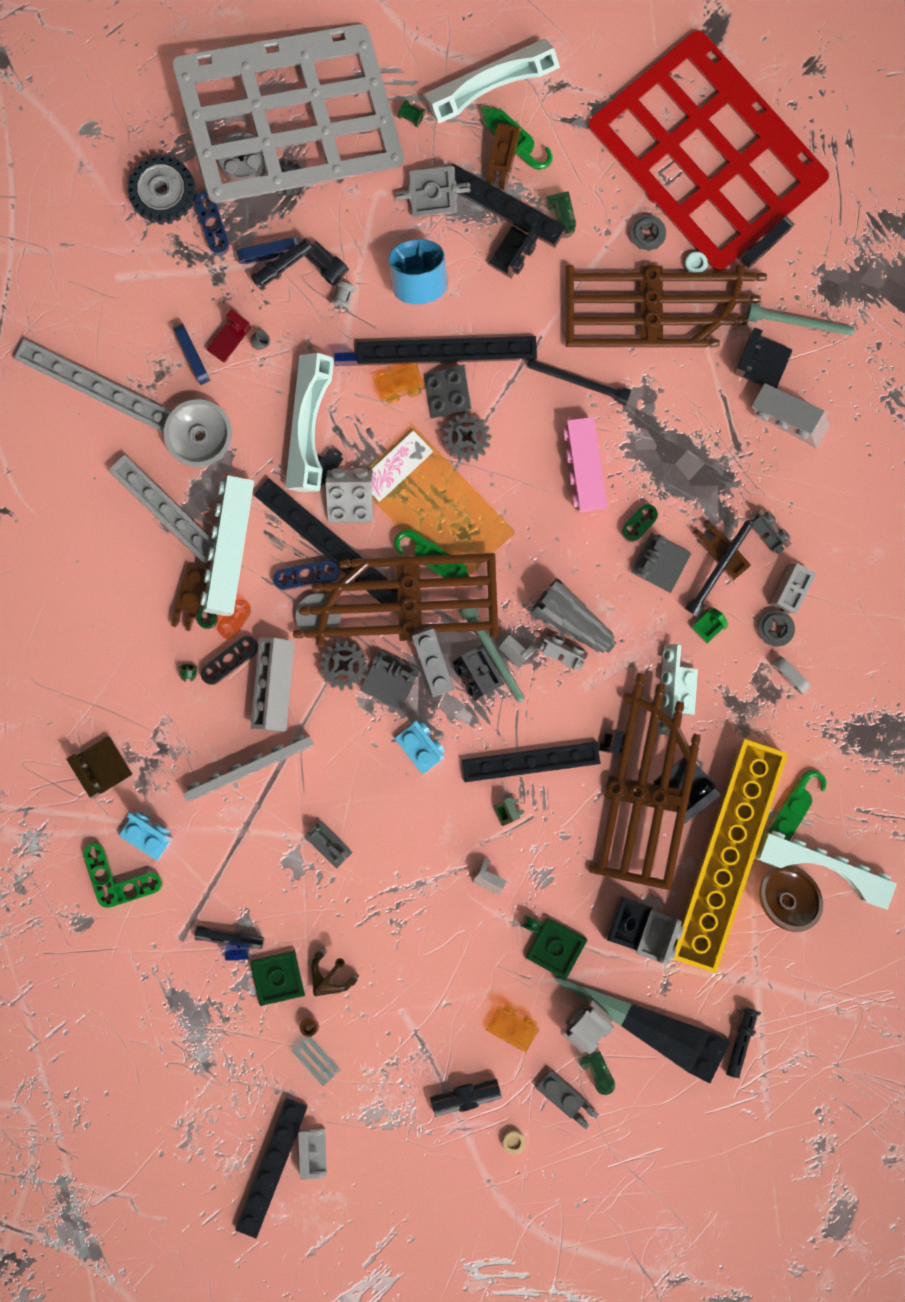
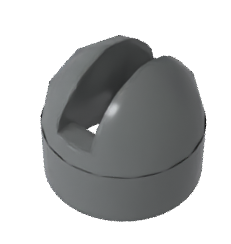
(260, 336)

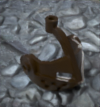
(322, 986)

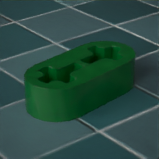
(635, 519)

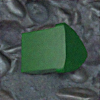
(710, 624)

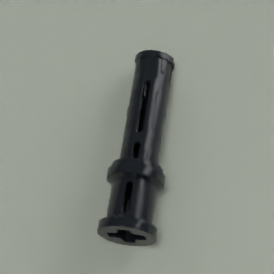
(274, 269)
(745, 1031)

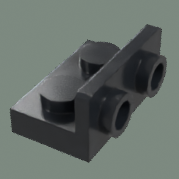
(477, 673)

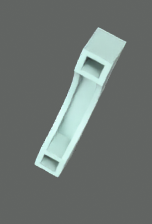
(525, 63)
(313, 378)
(869, 887)

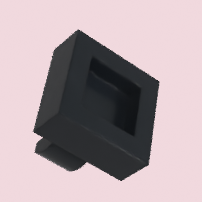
(611, 741)

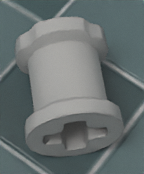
(343, 295)

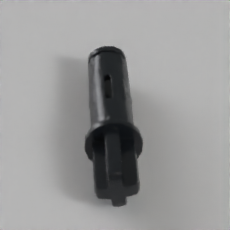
(228, 937)

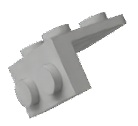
(349, 495)
(659, 937)

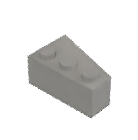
(791, 415)

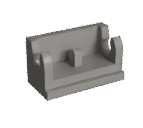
(792, 588)
(312, 1153)

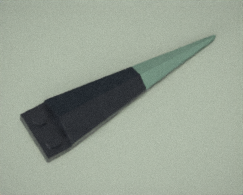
(682, 1043)

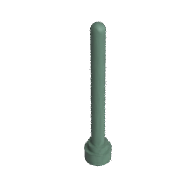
(756, 313)
(472, 615)

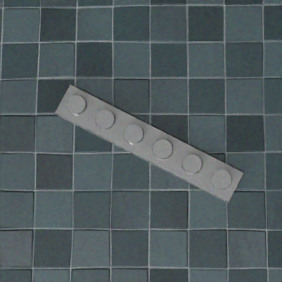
(162, 508)
(239, 771)

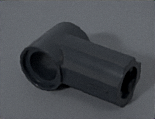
(330, 266)

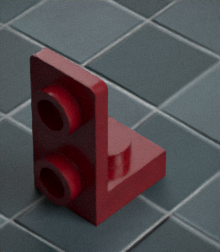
(229, 336)

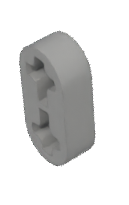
(791, 675)

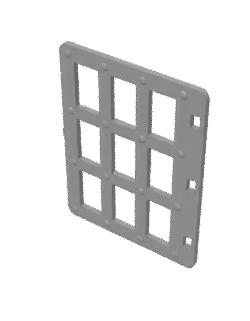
(292, 50)

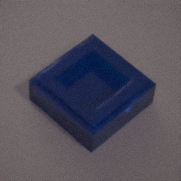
(345, 359)
(237, 954)

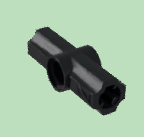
(466, 1097)

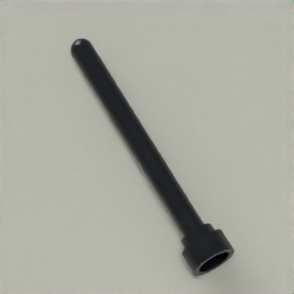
(620, 395)
(695, 605)

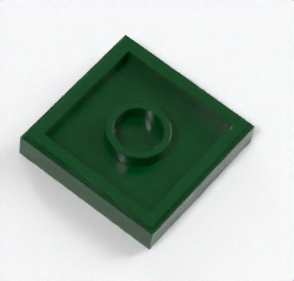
(556, 948)
(277, 978)

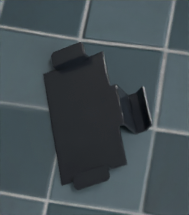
(330, 461)

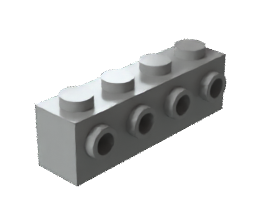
(272, 684)

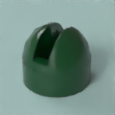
(187, 671)

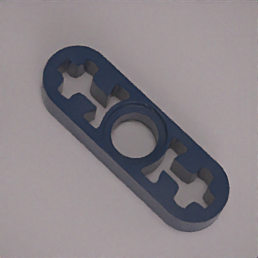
(222, 236)
(265, 251)
(191, 353)
(321, 567)

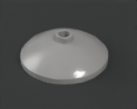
(194, 418)

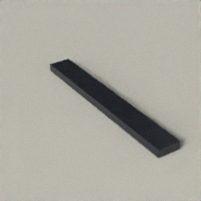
(446, 350)
(319, 536)

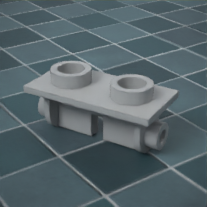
(572, 653)

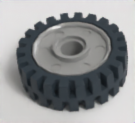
(158, 173)

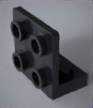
(513, 251)
(763, 360)
(702, 790)

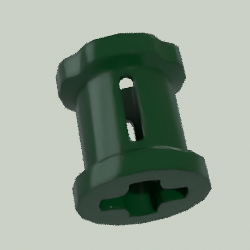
(411, 113)

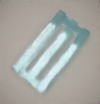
(330, 1075)

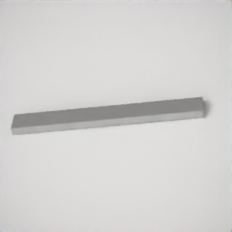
(92, 385)

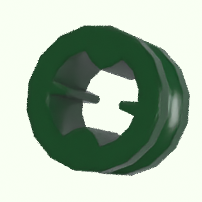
(199, 617)
(531, 924)

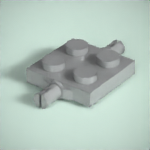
(433, 191)

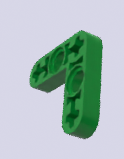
(116, 889)

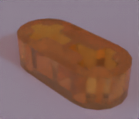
(239, 622)

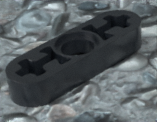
(767, 242)
(211, 665)

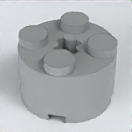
(241, 170)
(587, 1027)

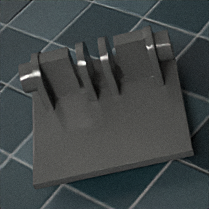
(447, 391)
(661, 562)
(390, 679)

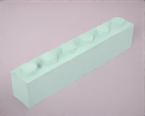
(228, 545)

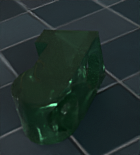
(563, 210)
(603, 1079)

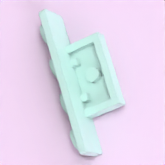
(679, 685)

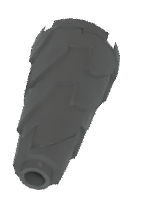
(570, 616)

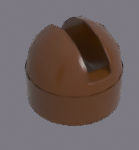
(306, 1022)

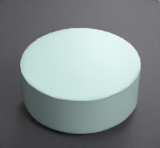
(696, 262)

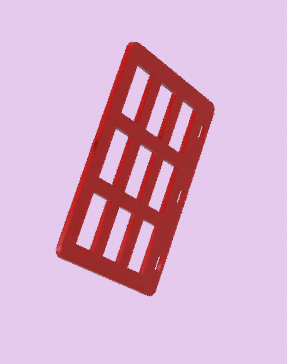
(740, 95)

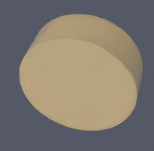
(513, 1141)

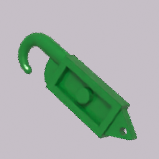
(525, 143)
(428, 548)
(796, 805)

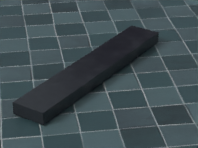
(531, 762)

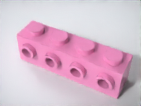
(586, 465)

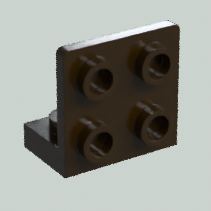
(99, 767)

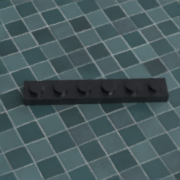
(510, 208)
(271, 1168)

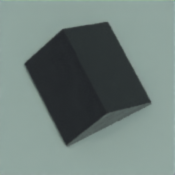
(627, 922)

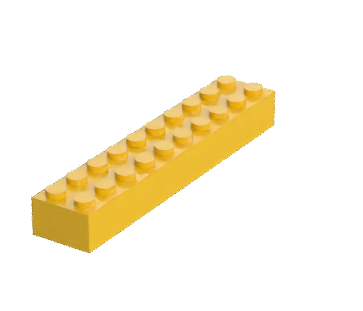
(729, 855)

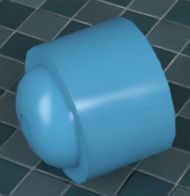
(418, 271)

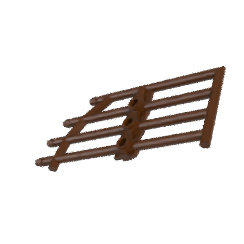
(651, 306)
(409, 597)
(646, 794)

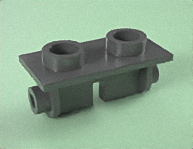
(777, 536)
(328, 844)

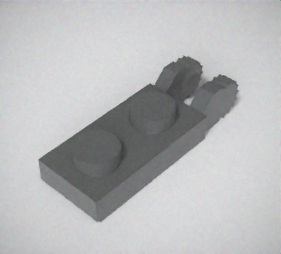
(565, 1098)

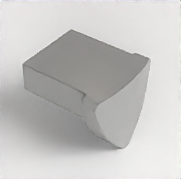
(515, 651)
(488, 880)

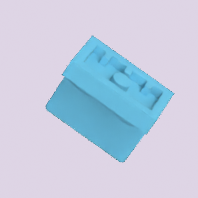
(420, 747)
(146, 836)

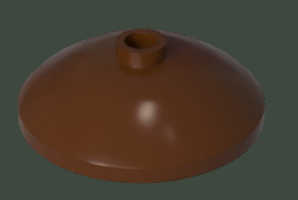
(798, 893)

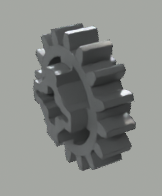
(459, 431)
(352, 658)

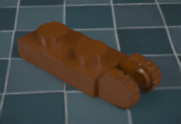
(503, 153)
(718, 547)
(189, 596)

